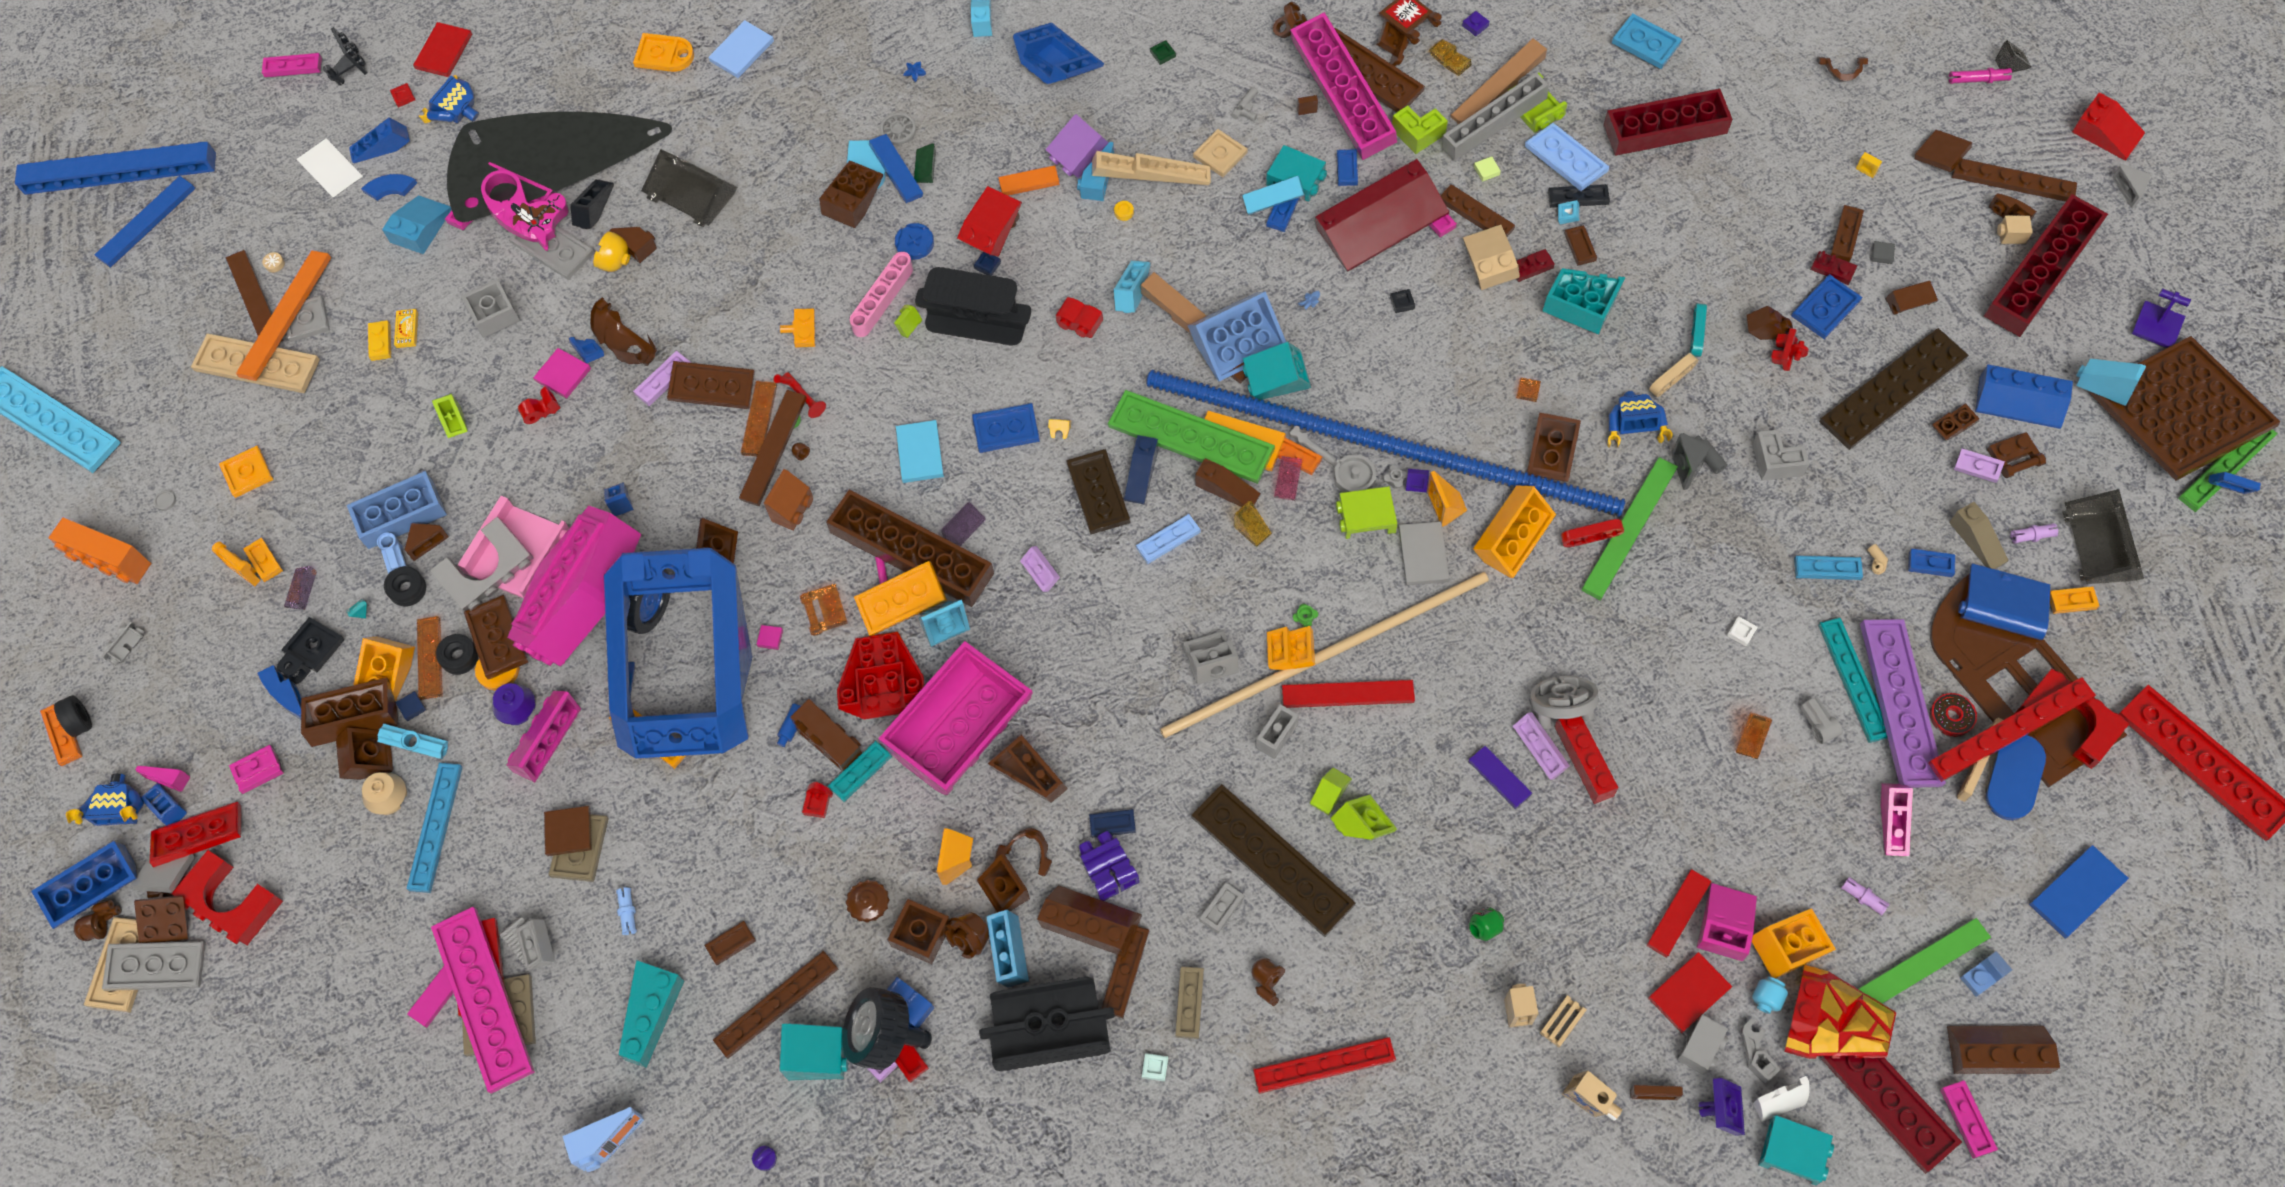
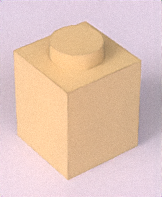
(2015, 229)

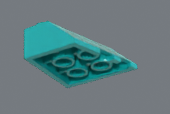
(1583, 298)

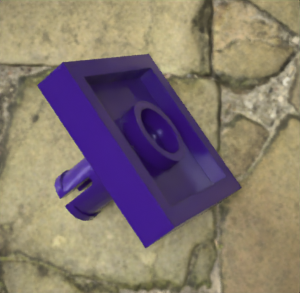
(1726, 1107)

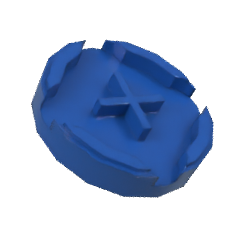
(915, 240)

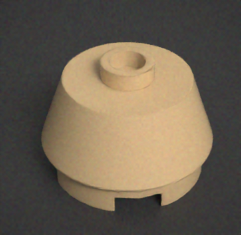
(383, 793)

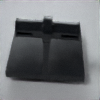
(348, 60)

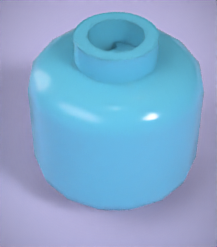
(1770, 995)

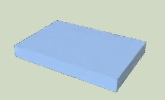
(741, 49)

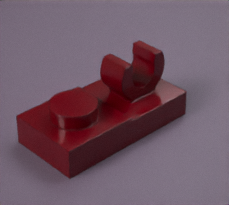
(1534, 264)
(1836, 267)

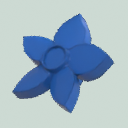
(914, 70)

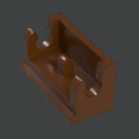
(1911, 297)

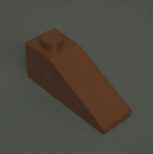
(1224, 484)

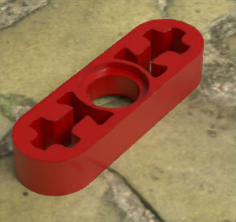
(1592, 533)

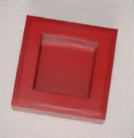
(402, 95)

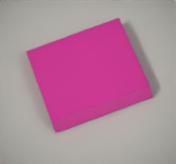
(562, 373)

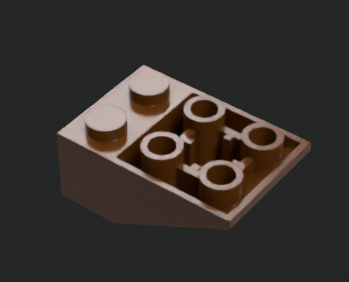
(850, 194)

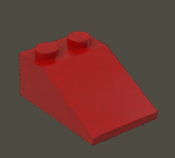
(2109, 127)
(990, 221)

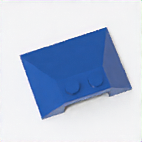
(1053, 54)

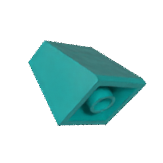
(1276, 371)
(812, 1052)

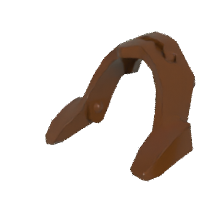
(1843, 77)
(1031, 833)

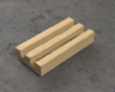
(1574, 1006)

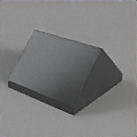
(1689, 457)

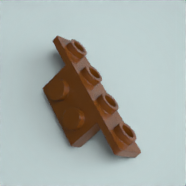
(1393, 42)

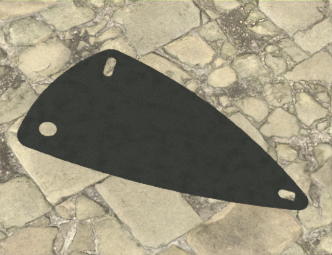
(544, 148)

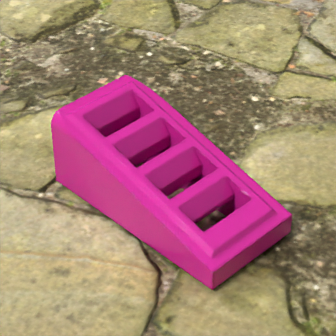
(170, 778)

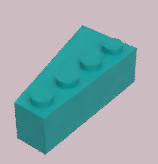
(647, 1012)

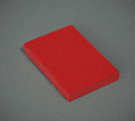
(442, 49)
(1690, 992)

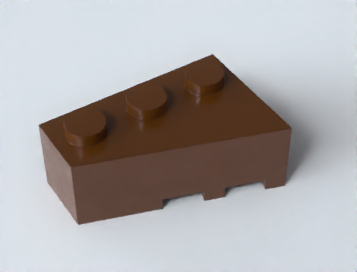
(1028, 769)

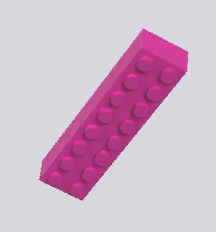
(1343, 86)

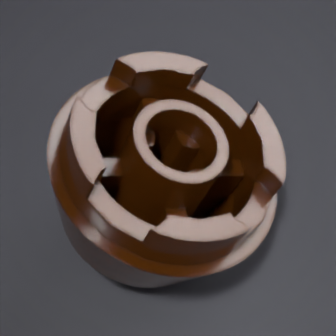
(968, 934)

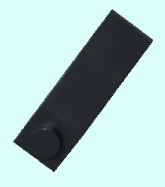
(590, 204)

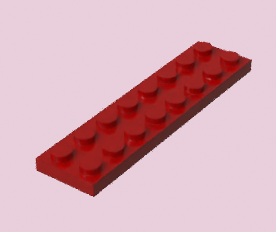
(2206, 762)

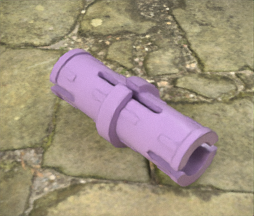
(2034, 533)
(1865, 896)

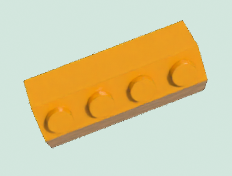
(1515, 530)

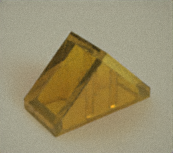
(1251, 524)

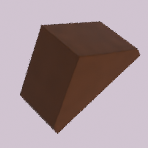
(423, 539)

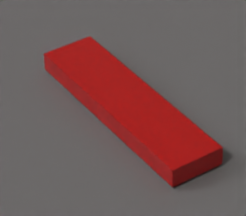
(1679, 913)

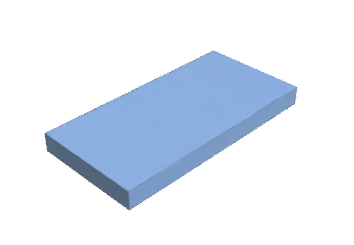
(1567, 156)

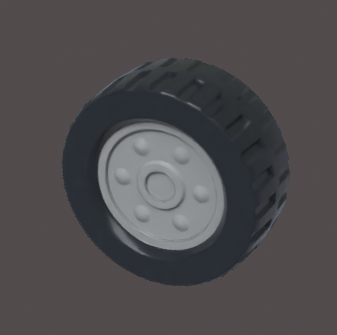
(879, 1029)

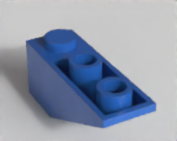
(382, 140)

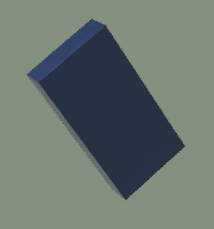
(1114, 822)

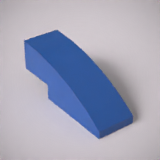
(282, 690)

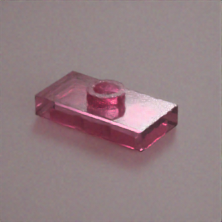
(1288, 478)

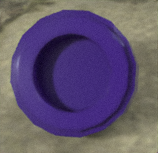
(764, 1158)

